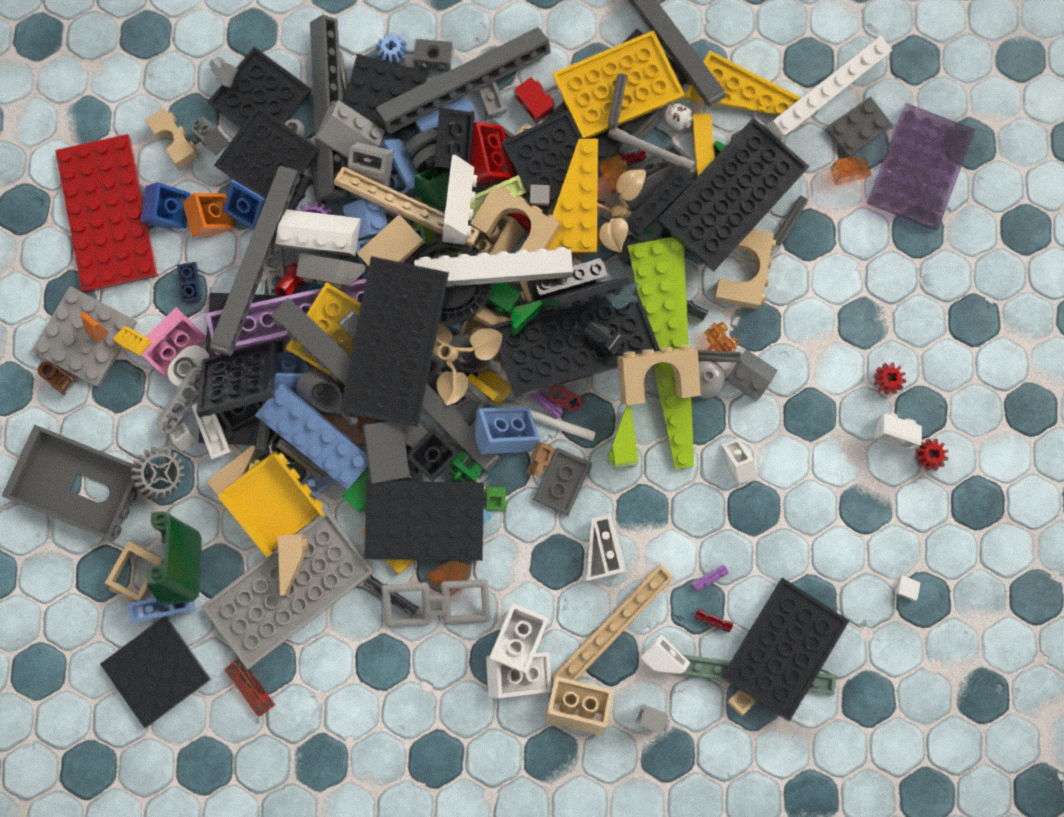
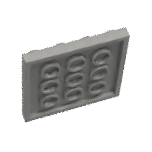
(71, 348)

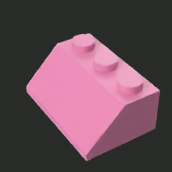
(170, 338)

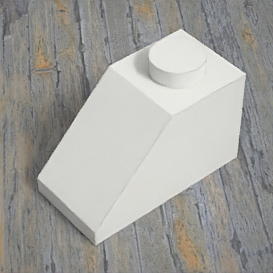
(739, 460)
(664, 657)

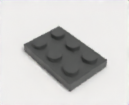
(859, 127)

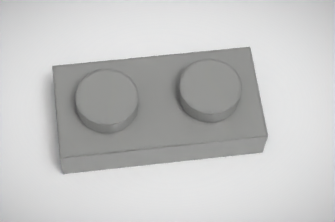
(492, 100)

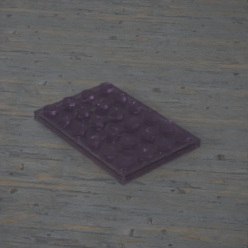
(921, 166)

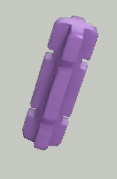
(547, 404)
(710, 578)

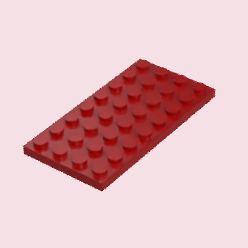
(106, 213)

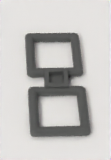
(432, 383)

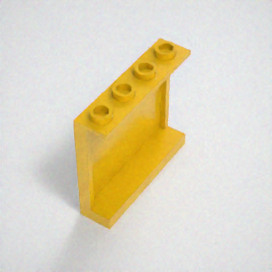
(270, 502)

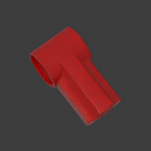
(290, 282)

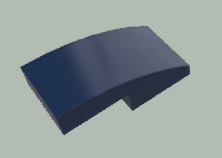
(189, 281)

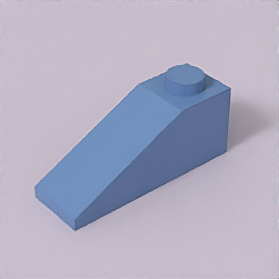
(150, 609)

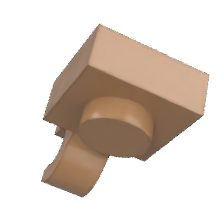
(541, 456)

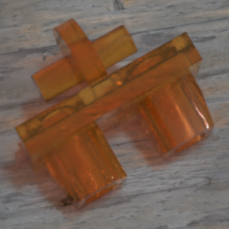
(719, 340)

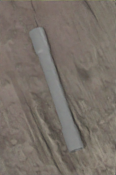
(679, 161)

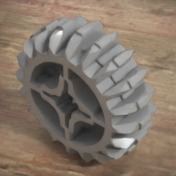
(152, 478)

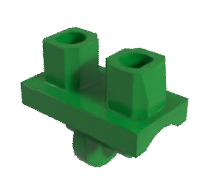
(472, 473)

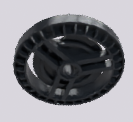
(457, 295)

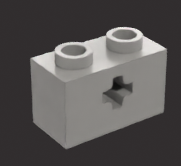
(653, 719)

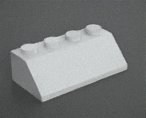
(458, 202)
(318, 232)

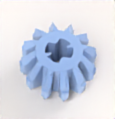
(385, 45)

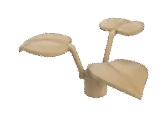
(615, 232)
(454, 385)

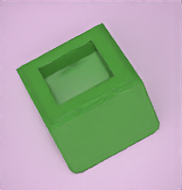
(495, 498)

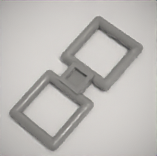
(436, 603)

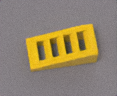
(131, 341)

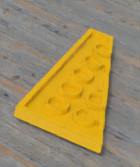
(744, 88)
(578, 201)

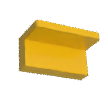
(491, 385)

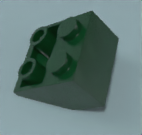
(433, 186)

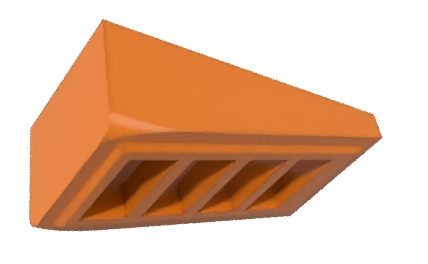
(93, 327)

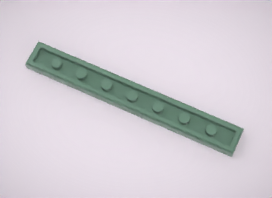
(714, 668)

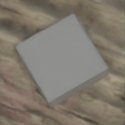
(539, 195)

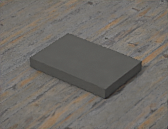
(385, 451)
(562, 481)

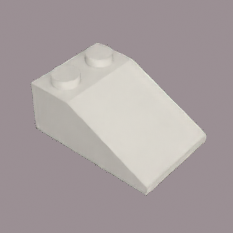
(519, 638)
(509, 682)

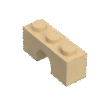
(180, 150)

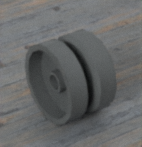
(423, 149)

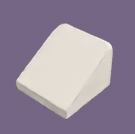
(182, 436)
(908, 588)

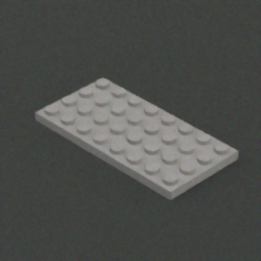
(259, 619)

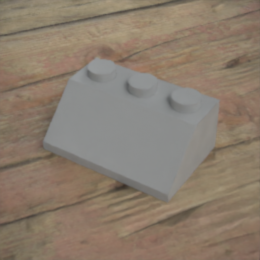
(346, 127)
(328, 270)

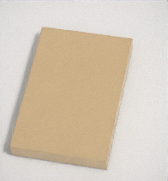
(393, 243)

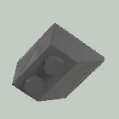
(751, 375)

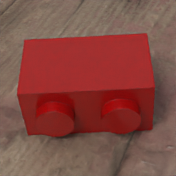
(534, 100)

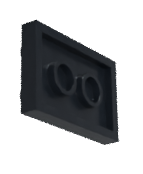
(453, 136)

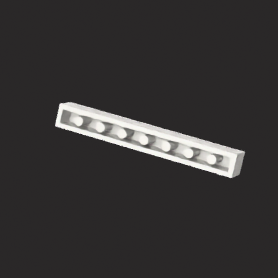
(829, 88)
(503, 266)

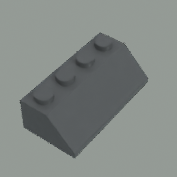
(656, 174)

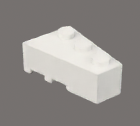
(605, 550)

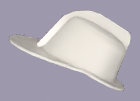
(184, 362)

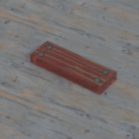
(249, 687)

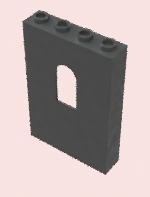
(47, 474)

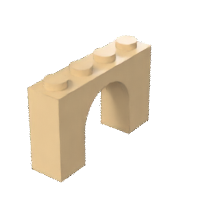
(500, 203)
(750, 293)
(634, 366)

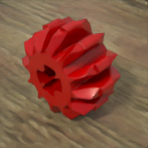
(896, 381)
(938, 457)

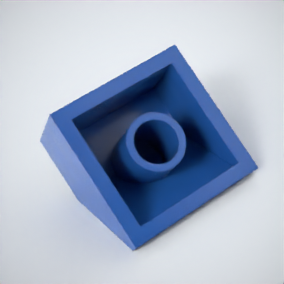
(243, 204)
(164, 206)

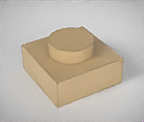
(741, 702)

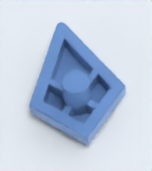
(317, 484)

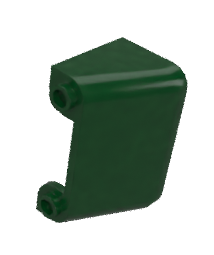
(180, 574)

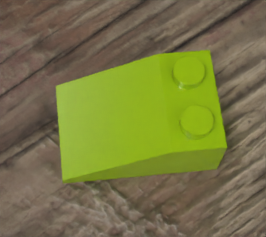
(624, 447)

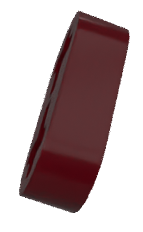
(562, 402)

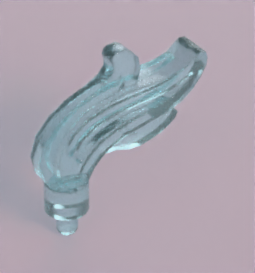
(624, 297)

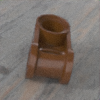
(58, 378)

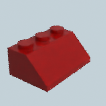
(488, 155)

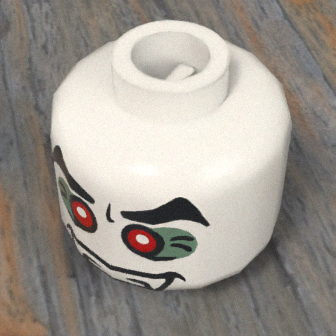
(678, 117)

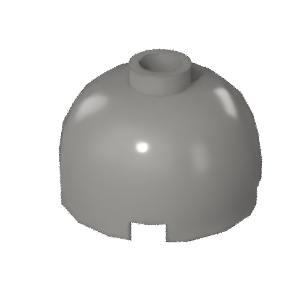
(711, 379)

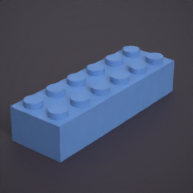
(314, 436)

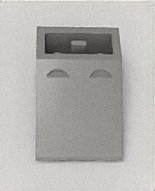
(371, 162)

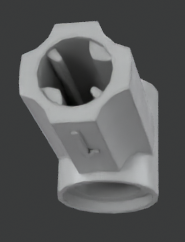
(224, 72)

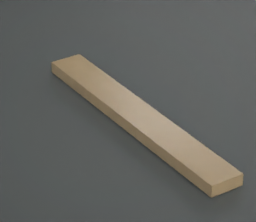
(396, 202)
(615, 624)

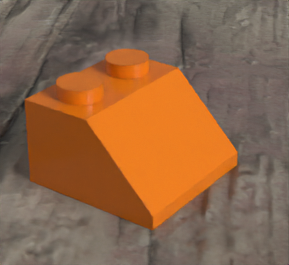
(206, 214)

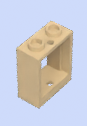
(118, 588)

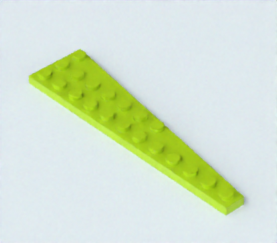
(662, 290)

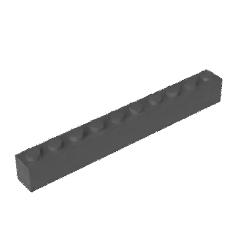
(463, 80)
(326, 92)
(328, 352)

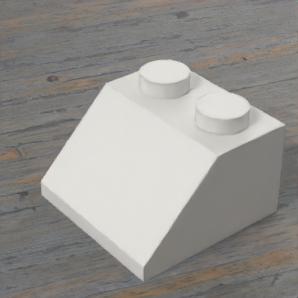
(898, 431)

